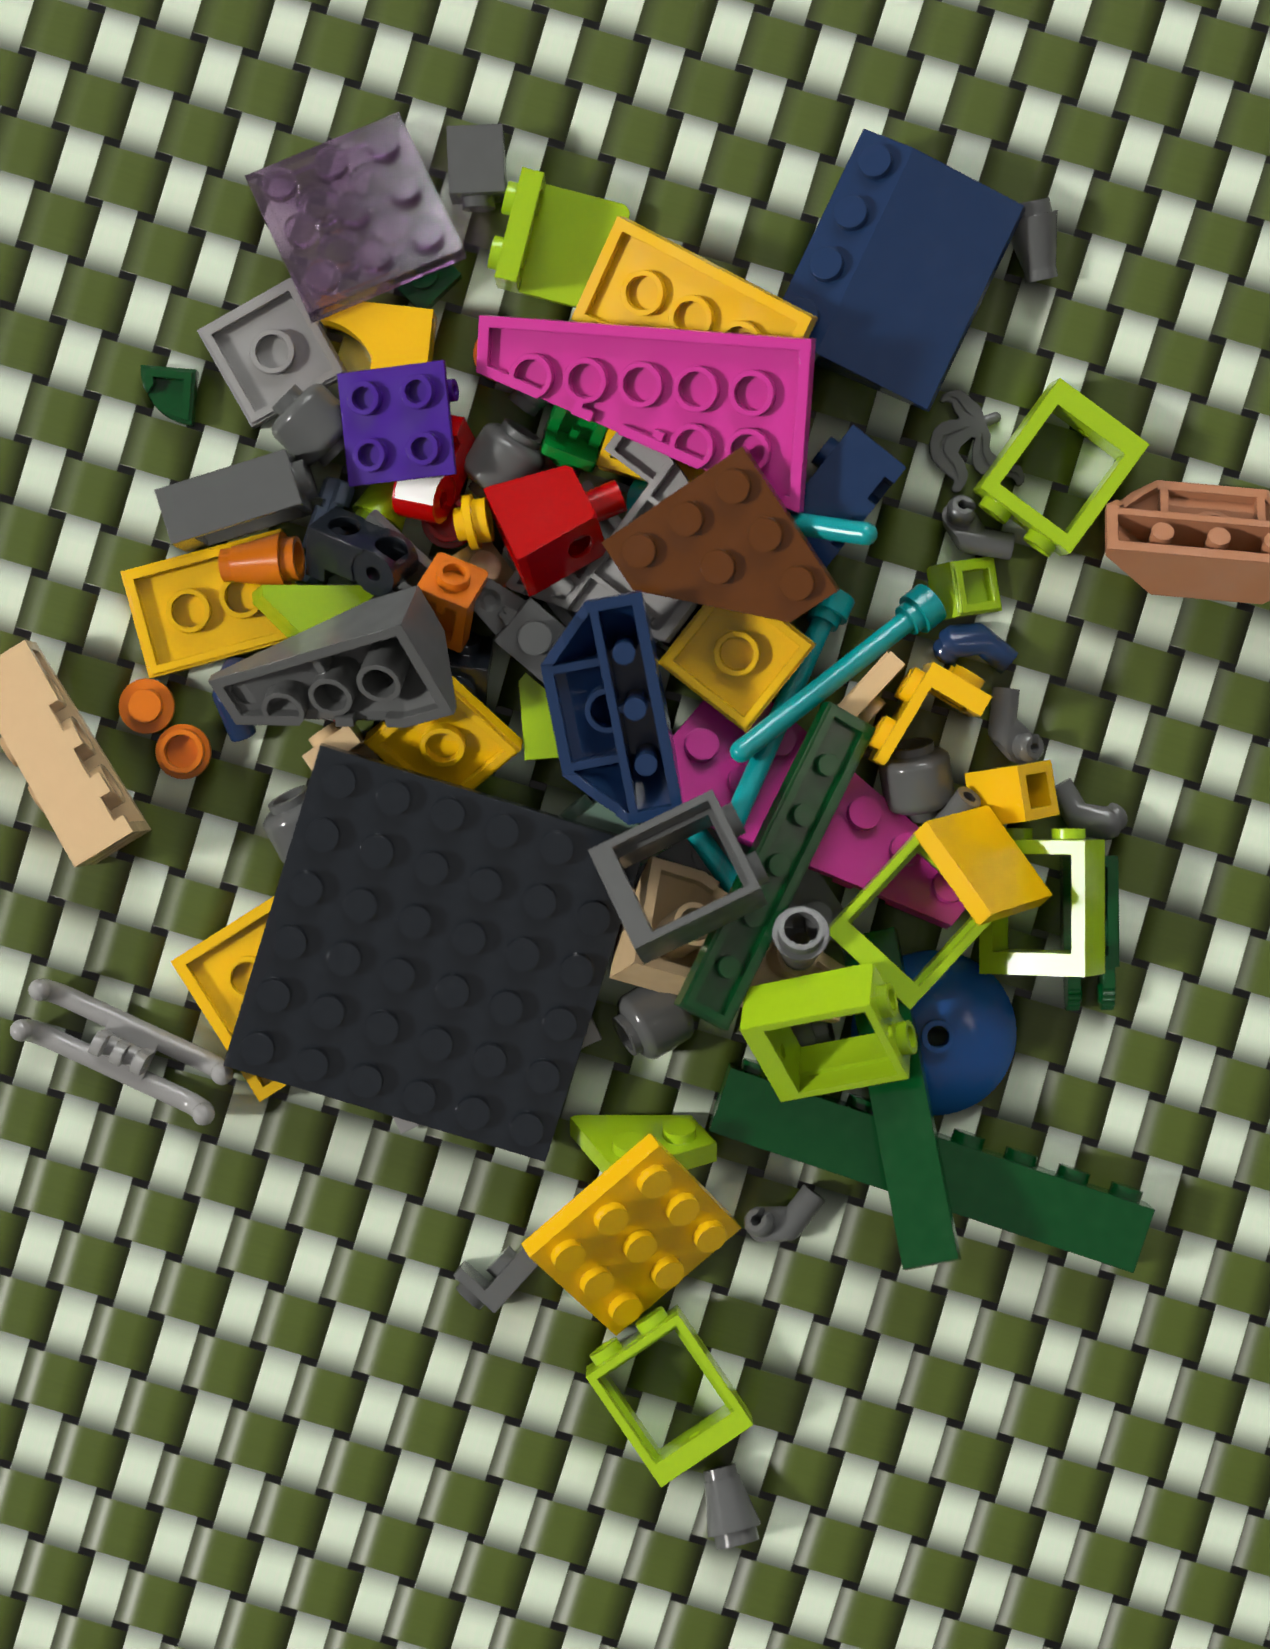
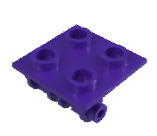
(398, 423)

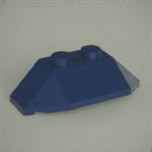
(613, 709)

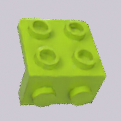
(550, 239)

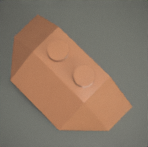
(1193, 540)

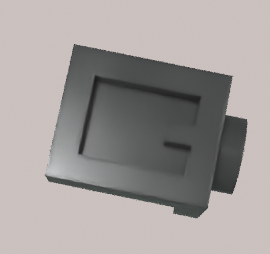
(508, 1274)

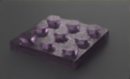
(355, 217)

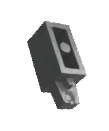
(518, 625)

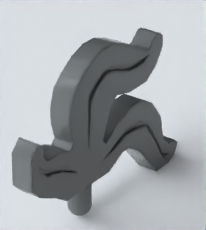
(952, 434)

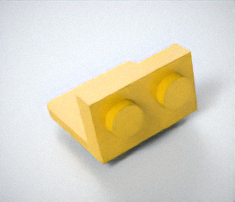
(952, 686)

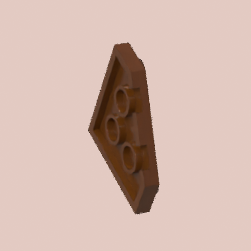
(724, 546)

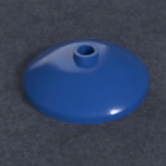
(978, 1030)

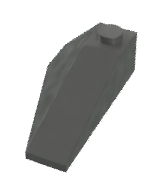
(364, 664)

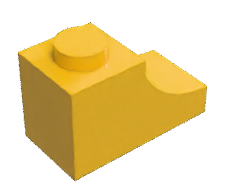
(389, 332)

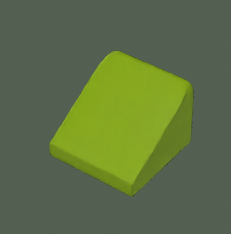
(966, 587)

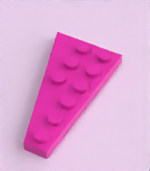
(668, 387)
(858, 836)

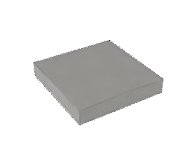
(269, 349)

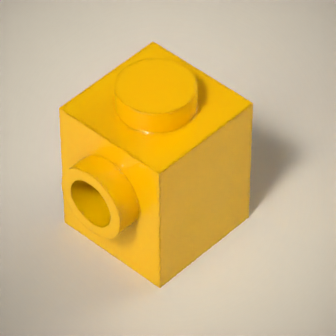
(1017, 791)

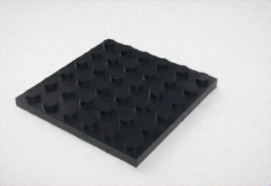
(429, 954)

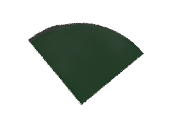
(172, 391)

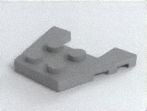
(602, 575)

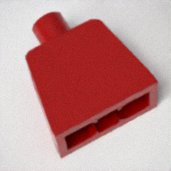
(552, 523)

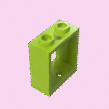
(1091, 423)
(1087, 913)
(863, 951)
(832, 1065)
(701, 1438)

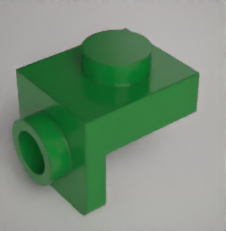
(571, 440)

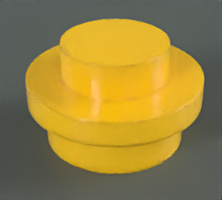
(474, 521)

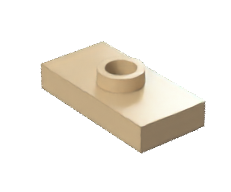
(864, 698)

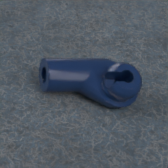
(972, 640)

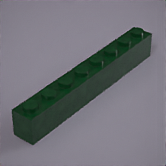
(981, 1183)

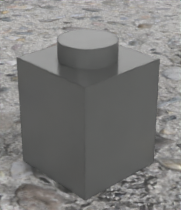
(476, 166)

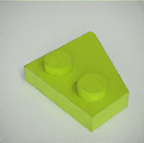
(611, 1136)

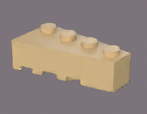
(63, 760)

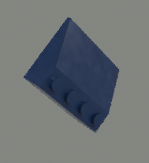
(900, 268)

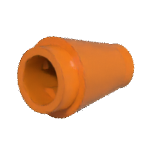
(264, 561)

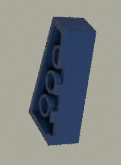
(848, 483)

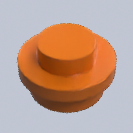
(146, 706)
(183, 751)

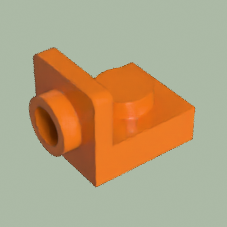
(451, 591)

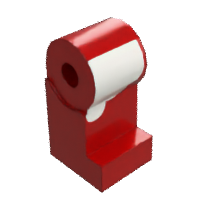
(434, 497)

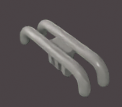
(123, 1048)

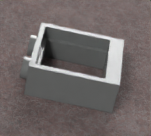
(237, 500)
(658, 834)

